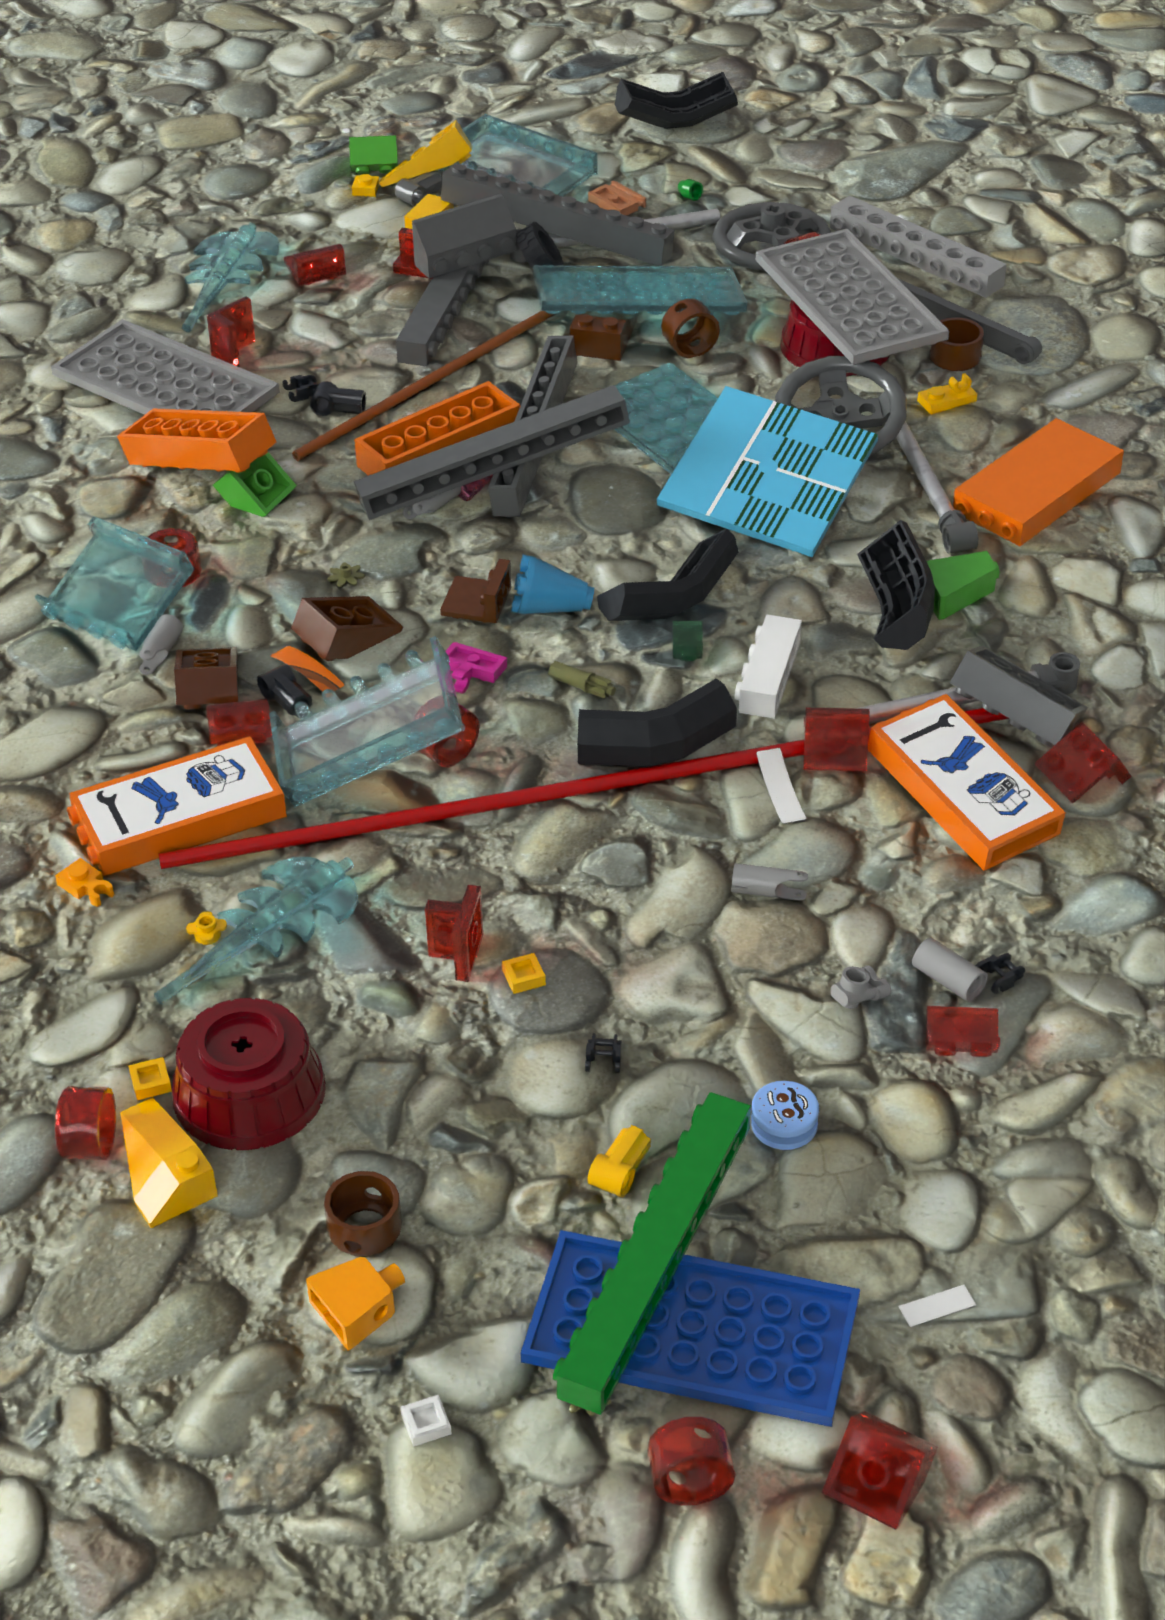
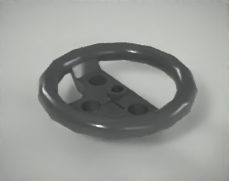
(763, 223)
(831, 371)

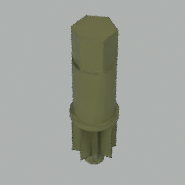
(583, 680)

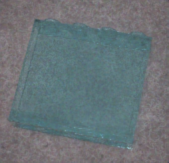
(118, 585)

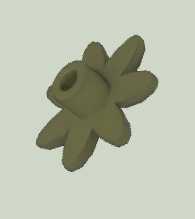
(346, 574)

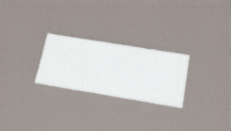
(937, 1305)

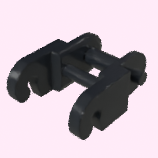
(304, 386)
(994, 964)
(591, 1051)

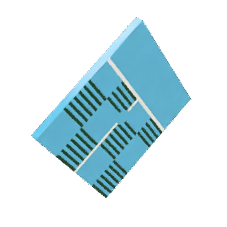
(768, 470)

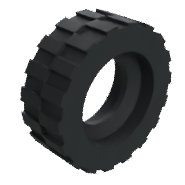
(538, 246)

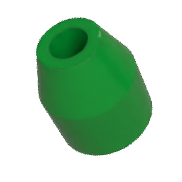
(690, 189)

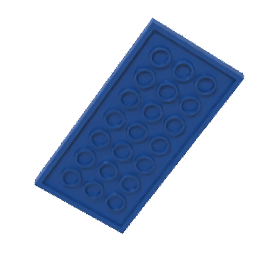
(716, 1334)

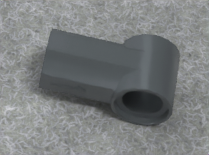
(415, 190)

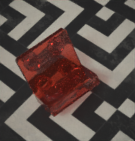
(317, 264)
(231, 330)
(1080, 763)

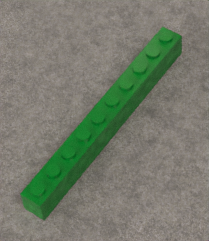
(652, 1254)

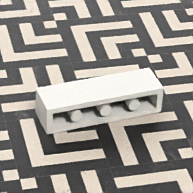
(768, 666)

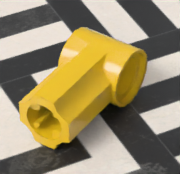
(617, 1168)

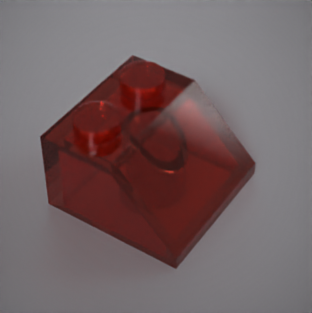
(879, 1469)

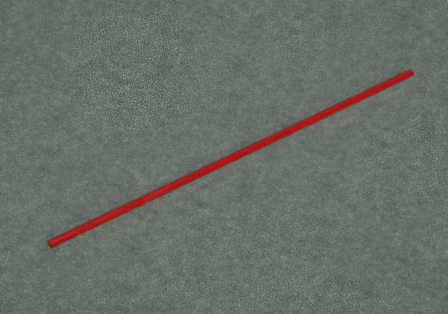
(490, 802)

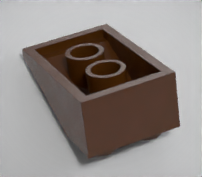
(602, 334)
(343, 625)
(206, 676)

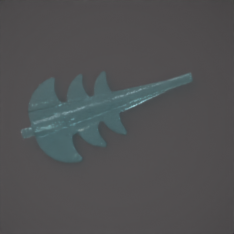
(226, 260)
(307, 886)

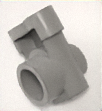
(859, 986)

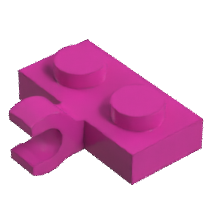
(473, 662)

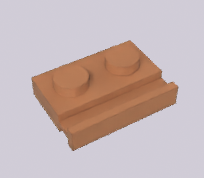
(617, 198)

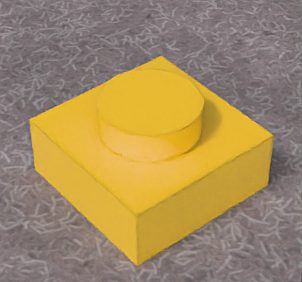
(365, 185)
(523, 973)
(150, 1078)

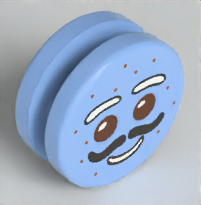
(784, 1115)

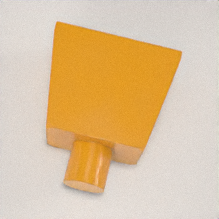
(354, 1298)

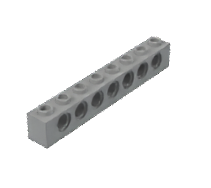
(919, 246)

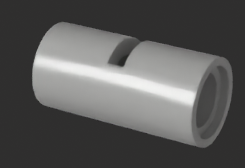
(950, 969)

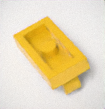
(948, 396)

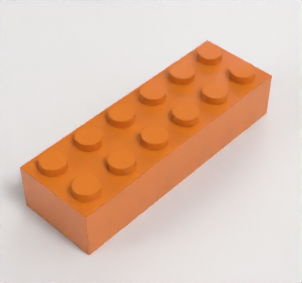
(435, 427)
(197, 439)

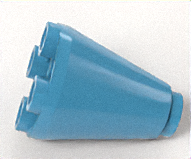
(548, 589)

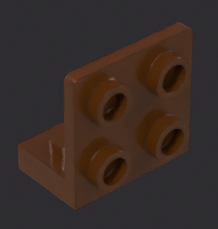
(479, 598)

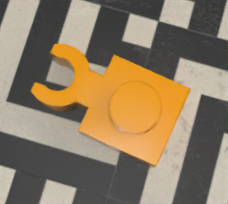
(82, 880)

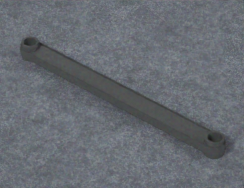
(996, 336)

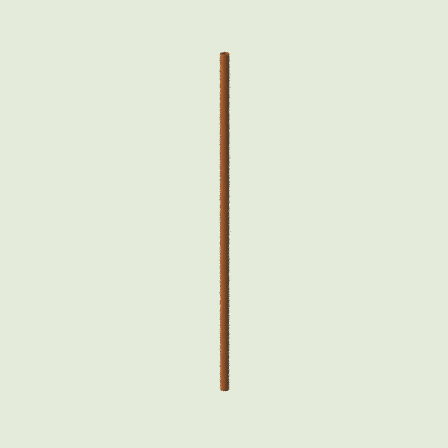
(419, 385)

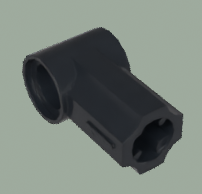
(330, 399)
(283, 687)

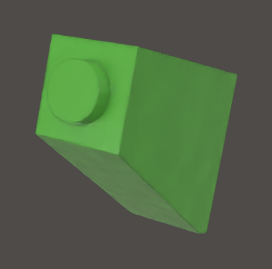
(962, 581)

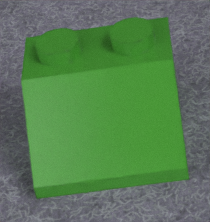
(373, 154)
(257, 488)

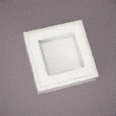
(426, 1420)

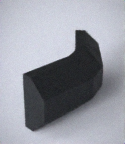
(676, 108)
(901, 585)
(686, 588)
(658, 734)

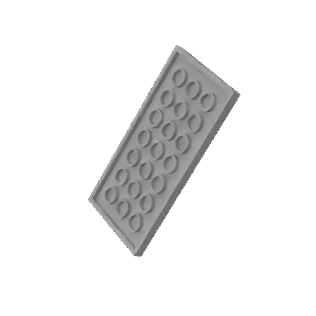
(851, 296)
(160, 373)

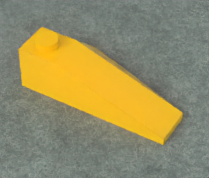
(444, 150)
(164, 1164)

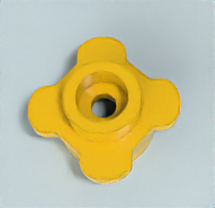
(206, 928)

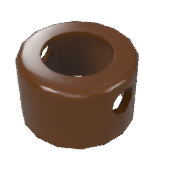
(705, 329)
(962, 348)
(350, 1196)

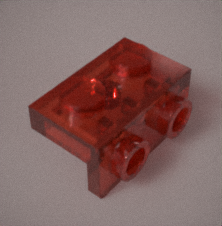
(239, 720)
(962, 1030)

